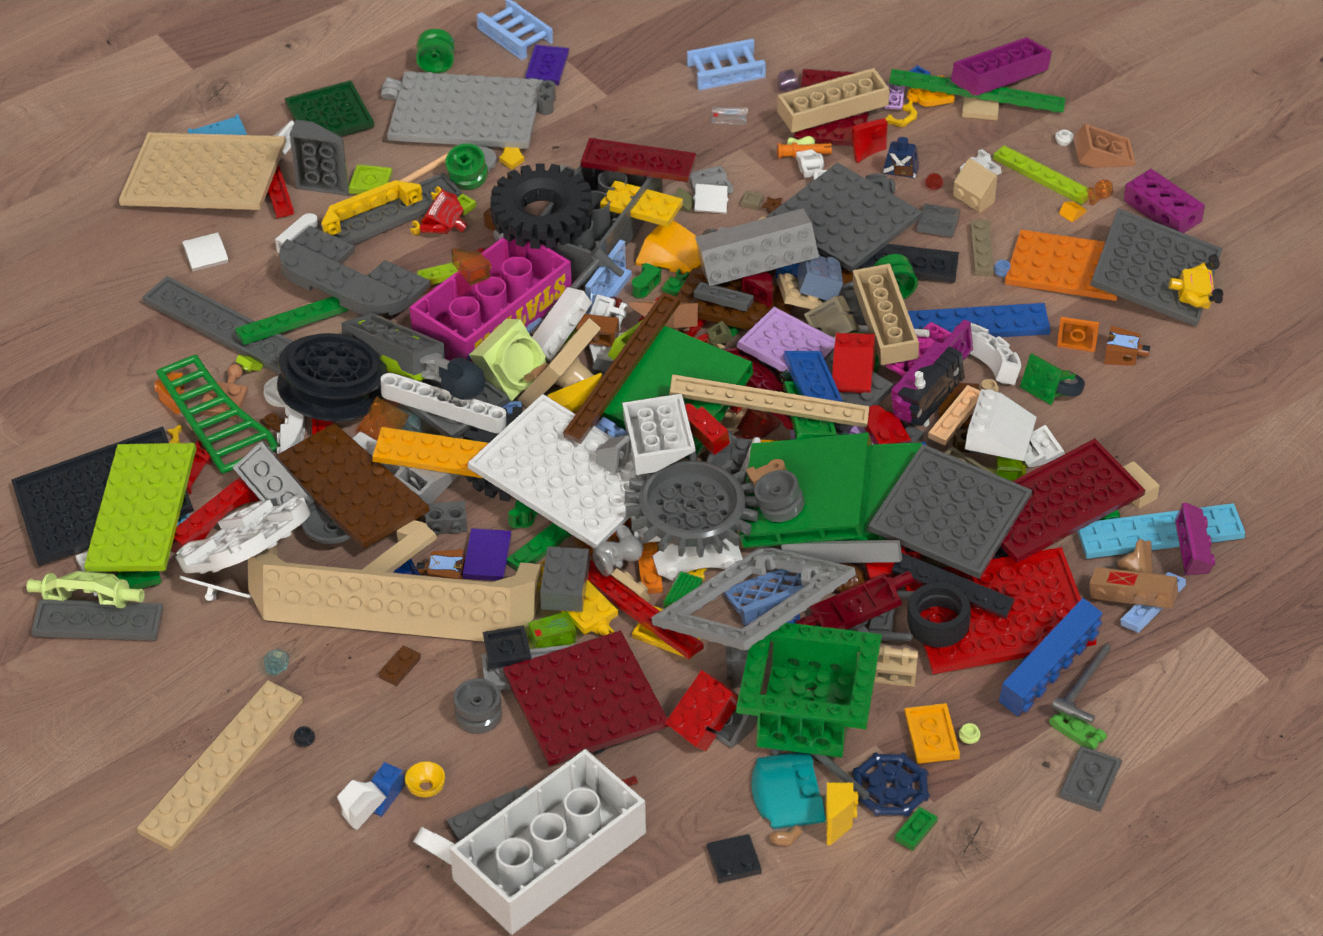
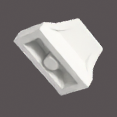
(359, 802)

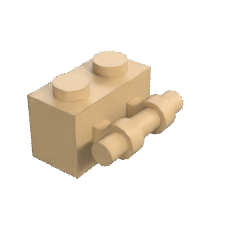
(896, 666)

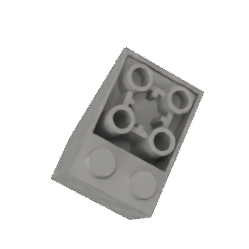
(425, 483)

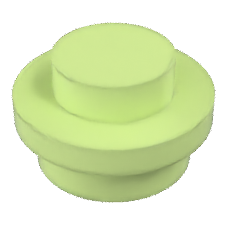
(969, 733)

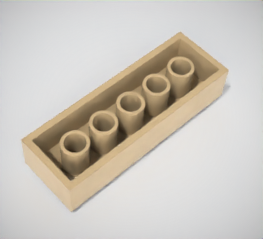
(833, 100)
(885, 314)

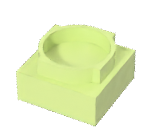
(508, 357)

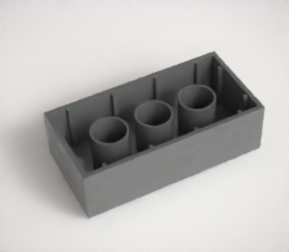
(606, 226)

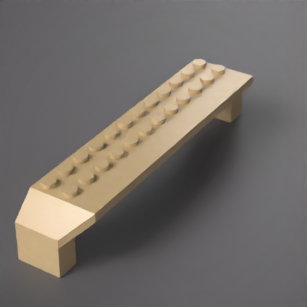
(391, 599)

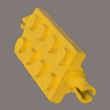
(596, 611)

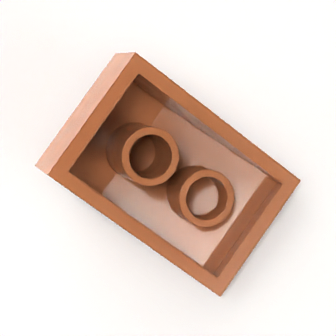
(1102, 148)
(682, 319)

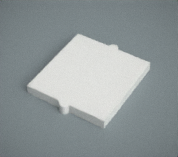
(710, 199)

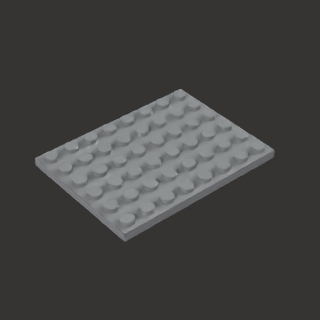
(465, 110)

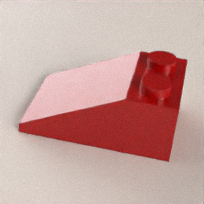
(854, 362)

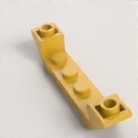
(407, 192)

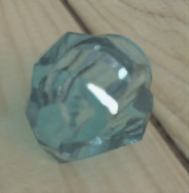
(276, 661)

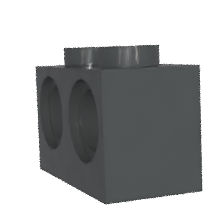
(447, 517)

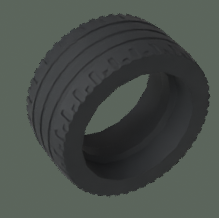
(934, 633)

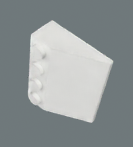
(1000, 426)
(657, 432)

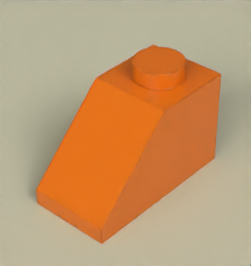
(164, 395)

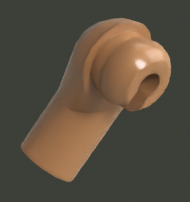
(785, 838)

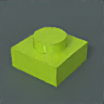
(467, 203)
(249, 363)

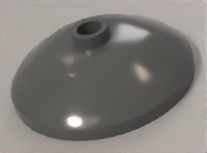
(322, 528)

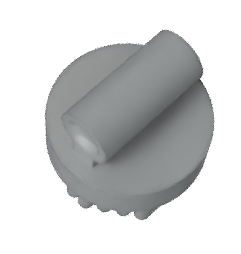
(390, 89)

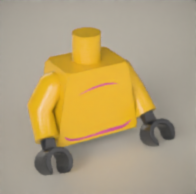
(1196, 285)

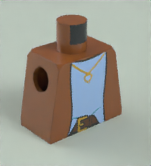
(1124, 347)
(444, 564)

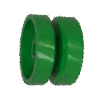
(435, 51)
(466, 166)
(903, 273)

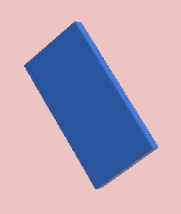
(811, 375)

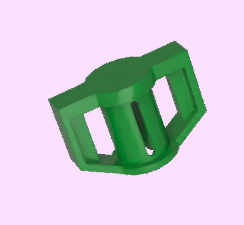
(525, 516)

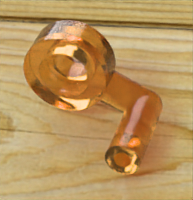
(1102, 188)

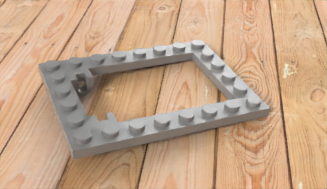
(817, 577)

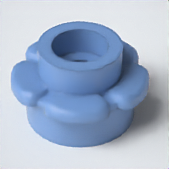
(1002, 267)

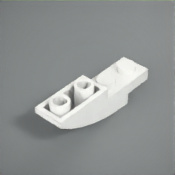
(292, 431)

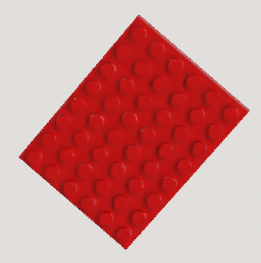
(1042, 596)

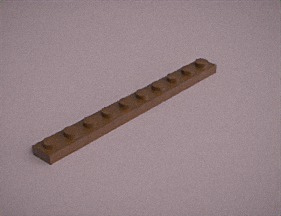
(621, 368)

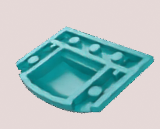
(787, 790)

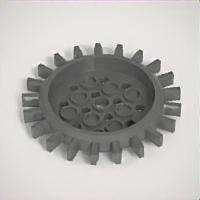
(694, 529)

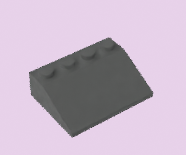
(318, 159)

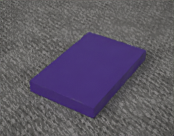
(547, 63)
(487, 554)

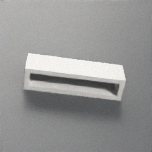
(561, 321)

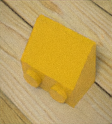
(839, 810)

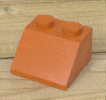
(1078, 334)

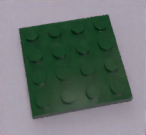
(333, 108)

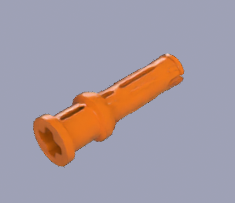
(790, 150)

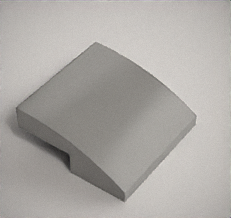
(711, 176)

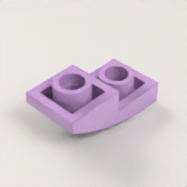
(896, 97)

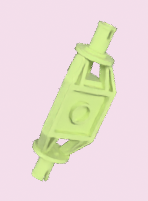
(108, 587)

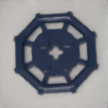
(896, 775)

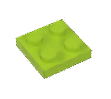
(368, 178)

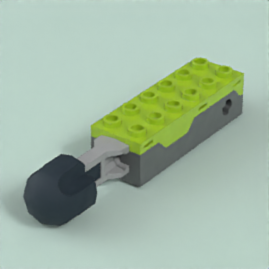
(416, 355)

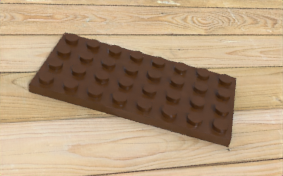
(351, 487)

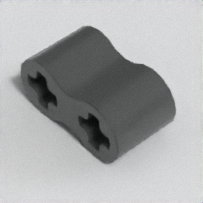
(546, 97)

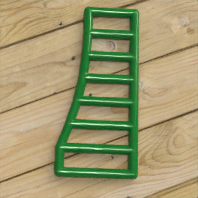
(222, 398)

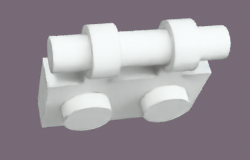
(605, 307)

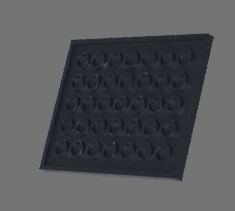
(65, 499)

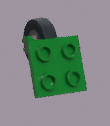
(1048, 381)

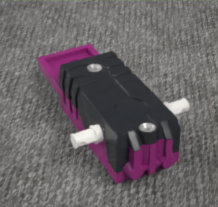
(932, 377)

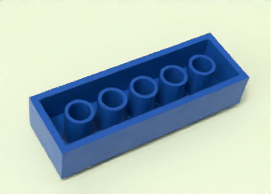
(1051, 657)

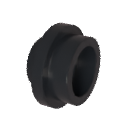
(304, 736)

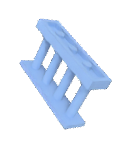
(509, 40)
(726, 75)

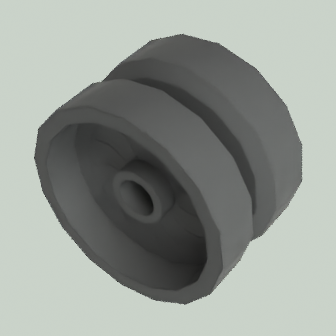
(779, 496)
(477, 705)

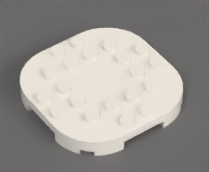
(243, 535)

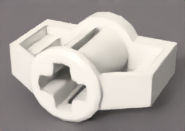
(809, 161)

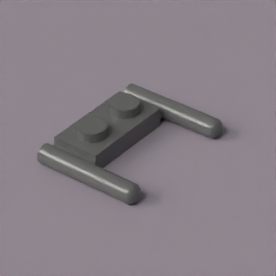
(884, 623)

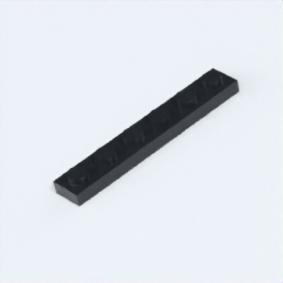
(978, 595)

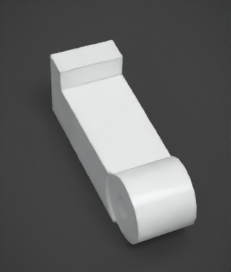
(296, 229)
(434, 843)

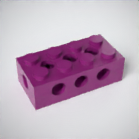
(1163, 201)

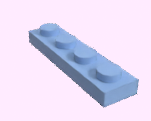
(1141, 615)

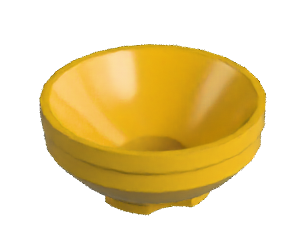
(425, 773)

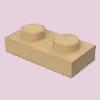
(626, 579)

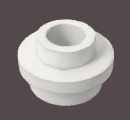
(1064, 137)

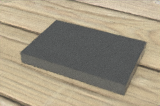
(1090, 779)

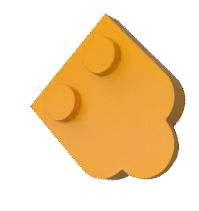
(927, 98)

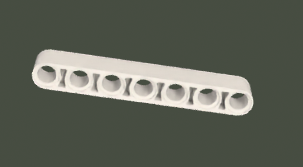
(443, 403)

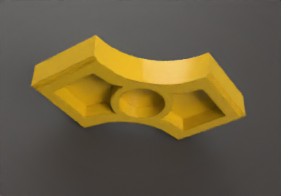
(511, 157)

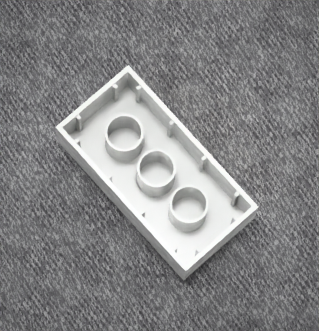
(548, 841)

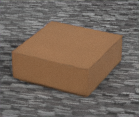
(533, 374)

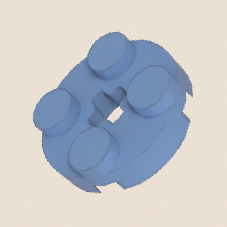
(612, 430)

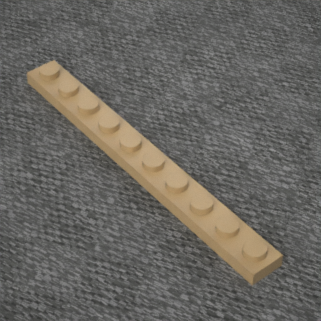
(769, 401)

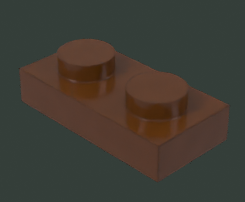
(399, 665)

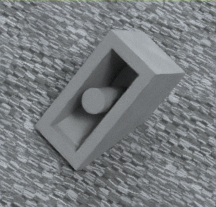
(613, 453)

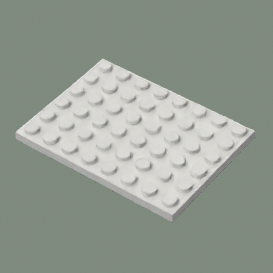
(556, 473)

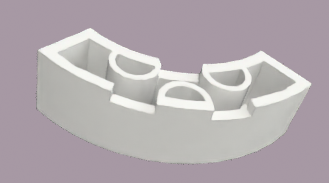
(996, 355)
(670, 564)

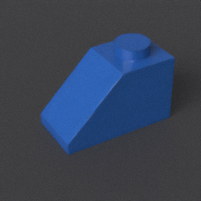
(390, 782)

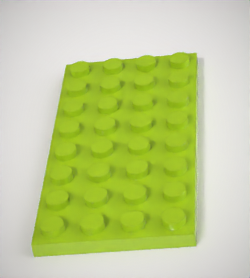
(140, 507)

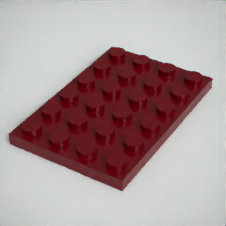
(835, 132)

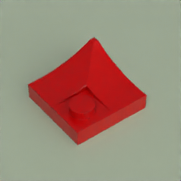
(869, 138)

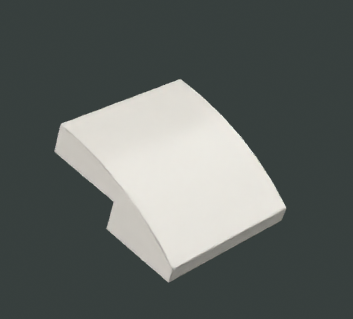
(205, 252)
(1042, 448)

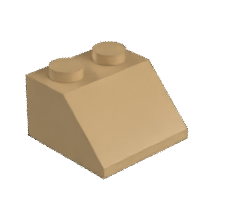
(975, 186)

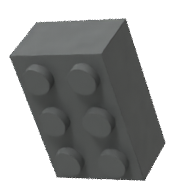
(565, 579)

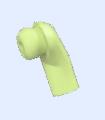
(806, 140)

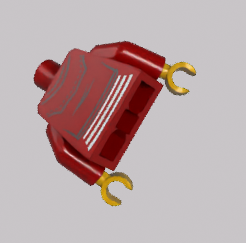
(441, 215)

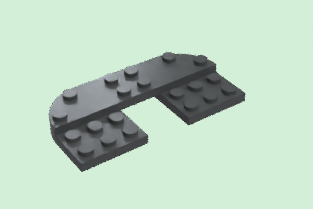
(316, 261)

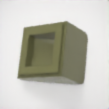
(688, 200)
(719, 333)

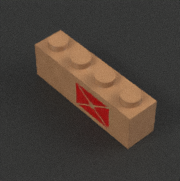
(1133, 587)

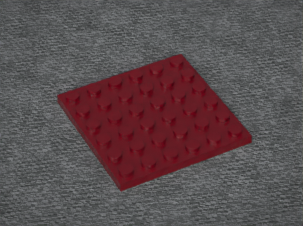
(585, 697)

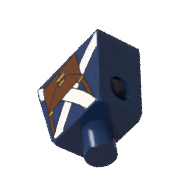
(902, 159)

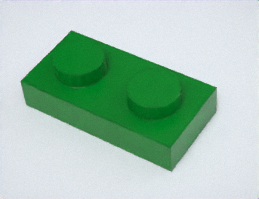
(916, 828)

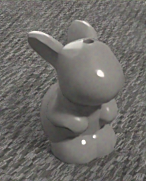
(611, 554)

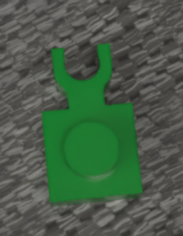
(674, 284)

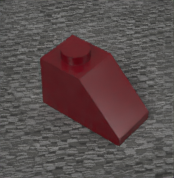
(759, 286)

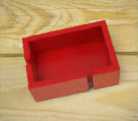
(703, 705)

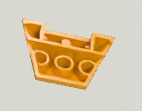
(670, 248)

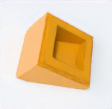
(1072, 211)

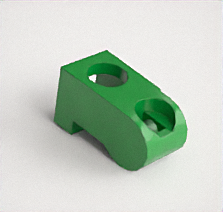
(646, 281)

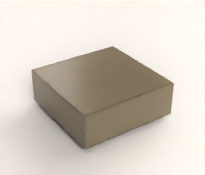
(752, 200)

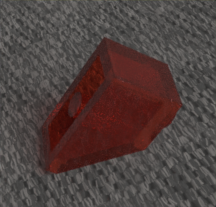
(757, 424)

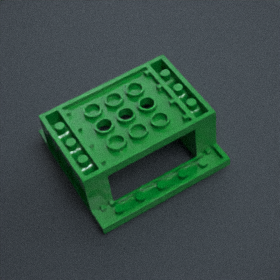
(830, 660)

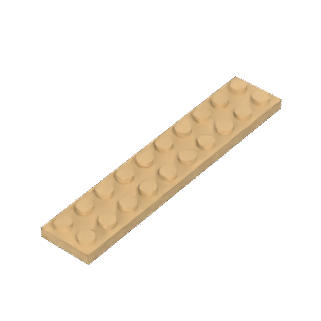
(219, 766)

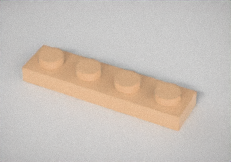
(955, 416)

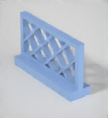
(605, 281)

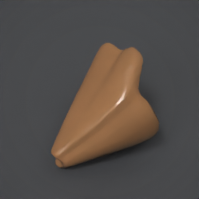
(1139, 560)

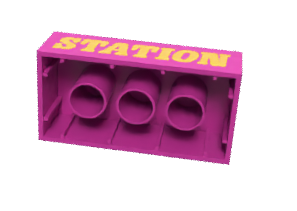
(520, 287)

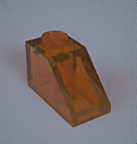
(471, 265)

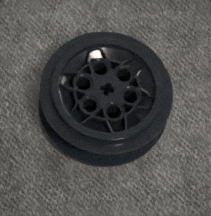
(330, 377)

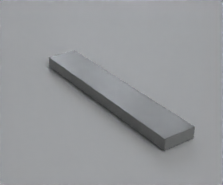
(849, 551)

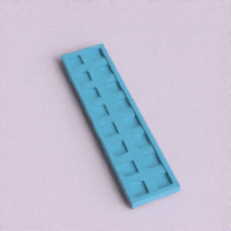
(1121, 534)

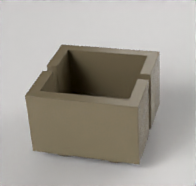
(832, 317)

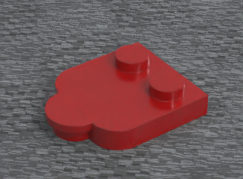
(885, 427)

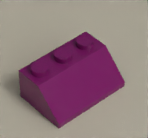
(1193, 540)

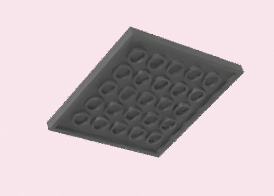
(850, 215)
(1143, 258)
(950, 511)

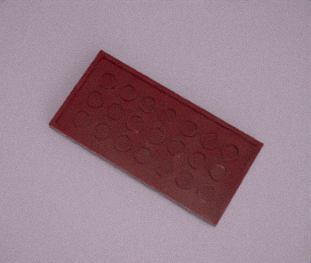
(1069, 497)

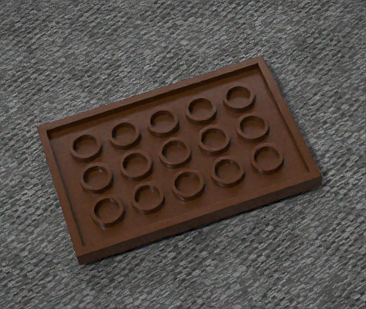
(730, 316)

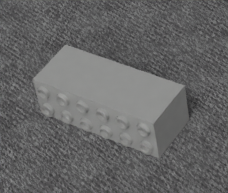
(756, 247)

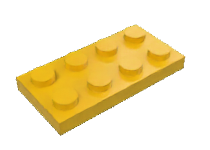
(651, 207)

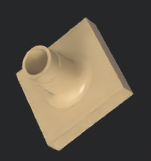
(565, 366)

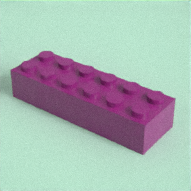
(1001, 66)

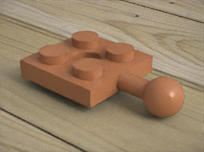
(235, 392)

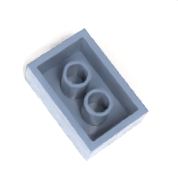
(820, 277)

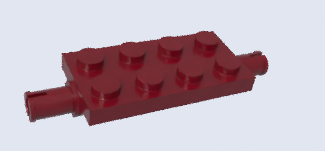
(858, 603)

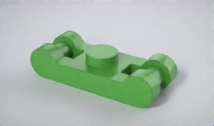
(1078, 730)

